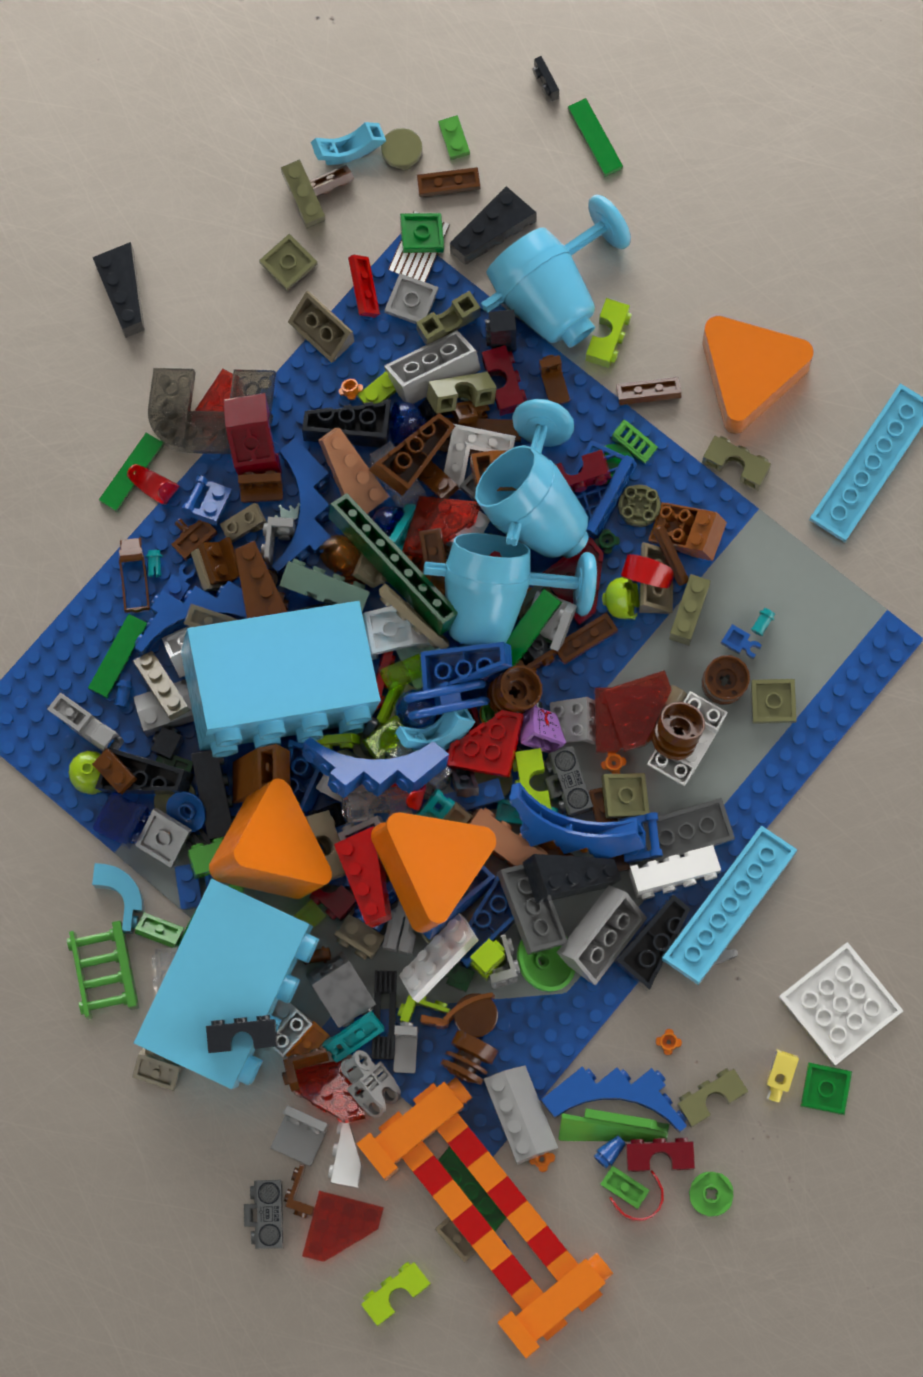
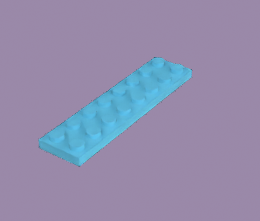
(870, 464)
(729, 905)

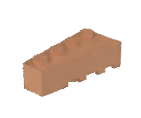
(351, 472)
(508, 844)

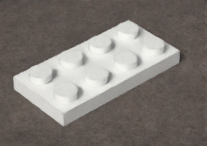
(438, 957)

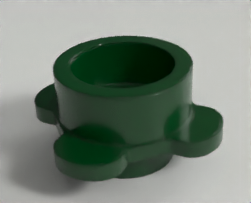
(607, 535)

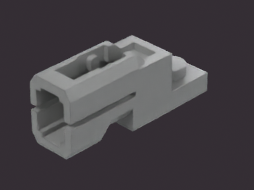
(84, 723)
(394, 931)

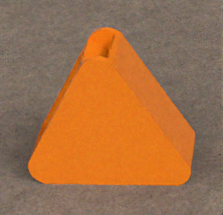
(751, 368)
(271, 846)
(431, 863)

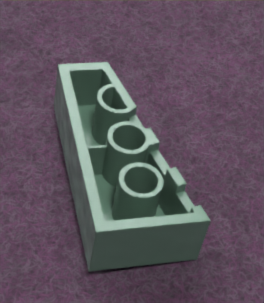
(321, 586)

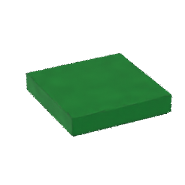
(421, 233)
(826, 1088)

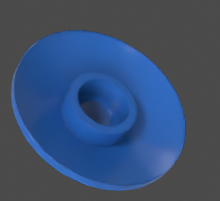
(178, 809)

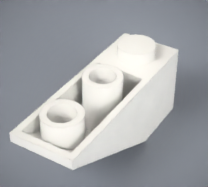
(347, 1163)

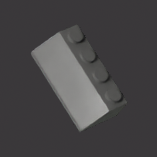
(439, 360)
(154, 717)
(602, 934)
(520, 1114)

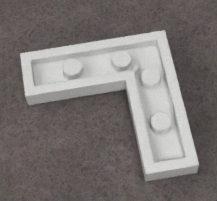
(466, 438)

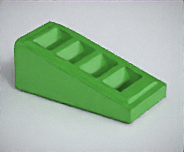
(616, 437)

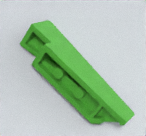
(605, 1126)

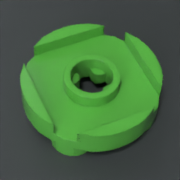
(709, 1206)

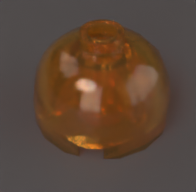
(340, 555)

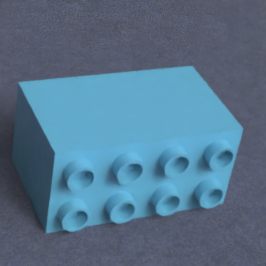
(279, 677)
(226, 968)

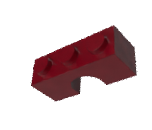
(499, 363)
(594, 471)
(337, 903)
(679, 1152)

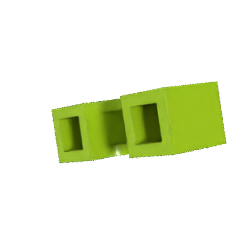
(603, 350)
(529, 764)
(488, 958)
(378, 1303)

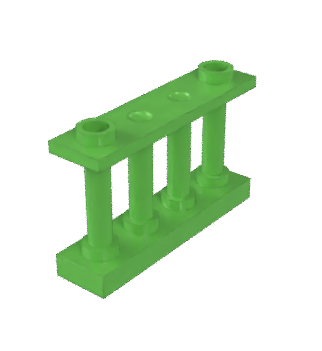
(119, 955)

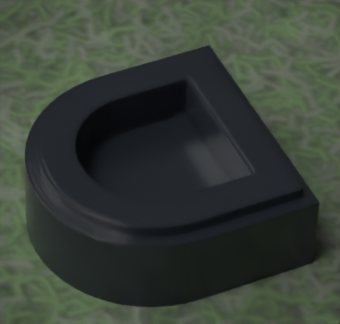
(371, 726)

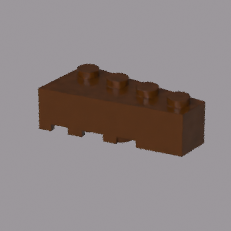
(408, 459)

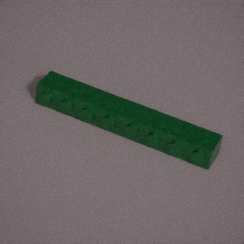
(393, 564)

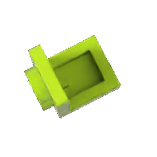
(406, 1010)

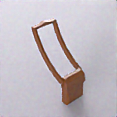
(444, 1023)

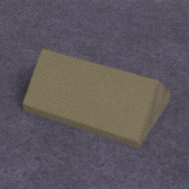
(321, 327)
(654, 598)

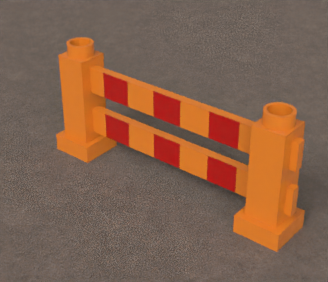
(404, 1139)

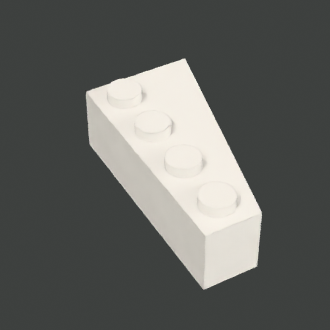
(674, 872)

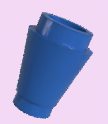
(608, 1153)

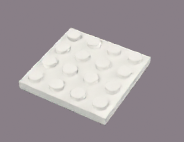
(840, 1004)

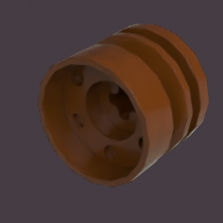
(734, 671)
(515, 690)
(678, 730)
(469, 1058)

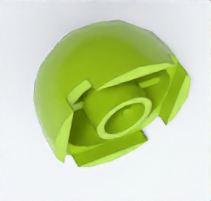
(621, 598)
(83, 773)

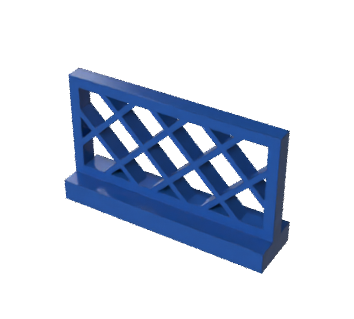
(612, 490)

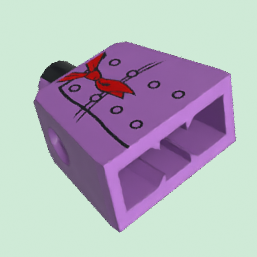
(541, 730)

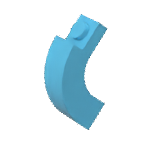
(349, 147)
(445, 731)
(113, 878)

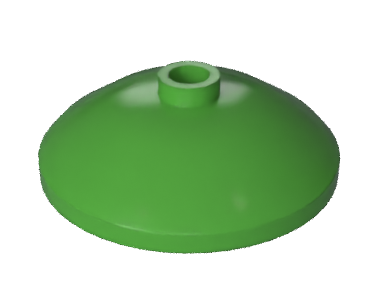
(550, 975)

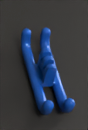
(447, 699)

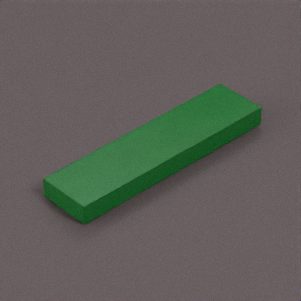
(595, 137)
(121, 486)
(532, 624)
(117, 656)

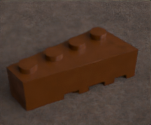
(257, 584)

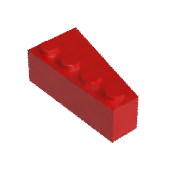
(365, 877)

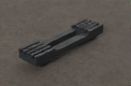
(385, 982)

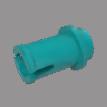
(154, 562)
(763, 621)

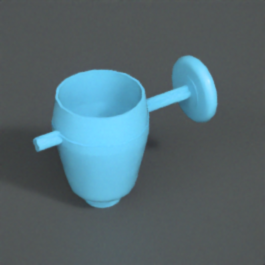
(543, 282)
(543, 508)
(492, 589)

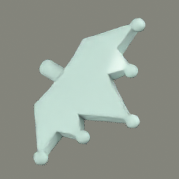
(293, 513)

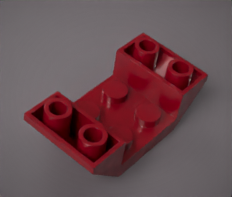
(250, 434)

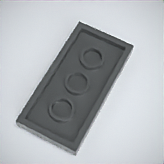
(692, 829)
(537, 922)

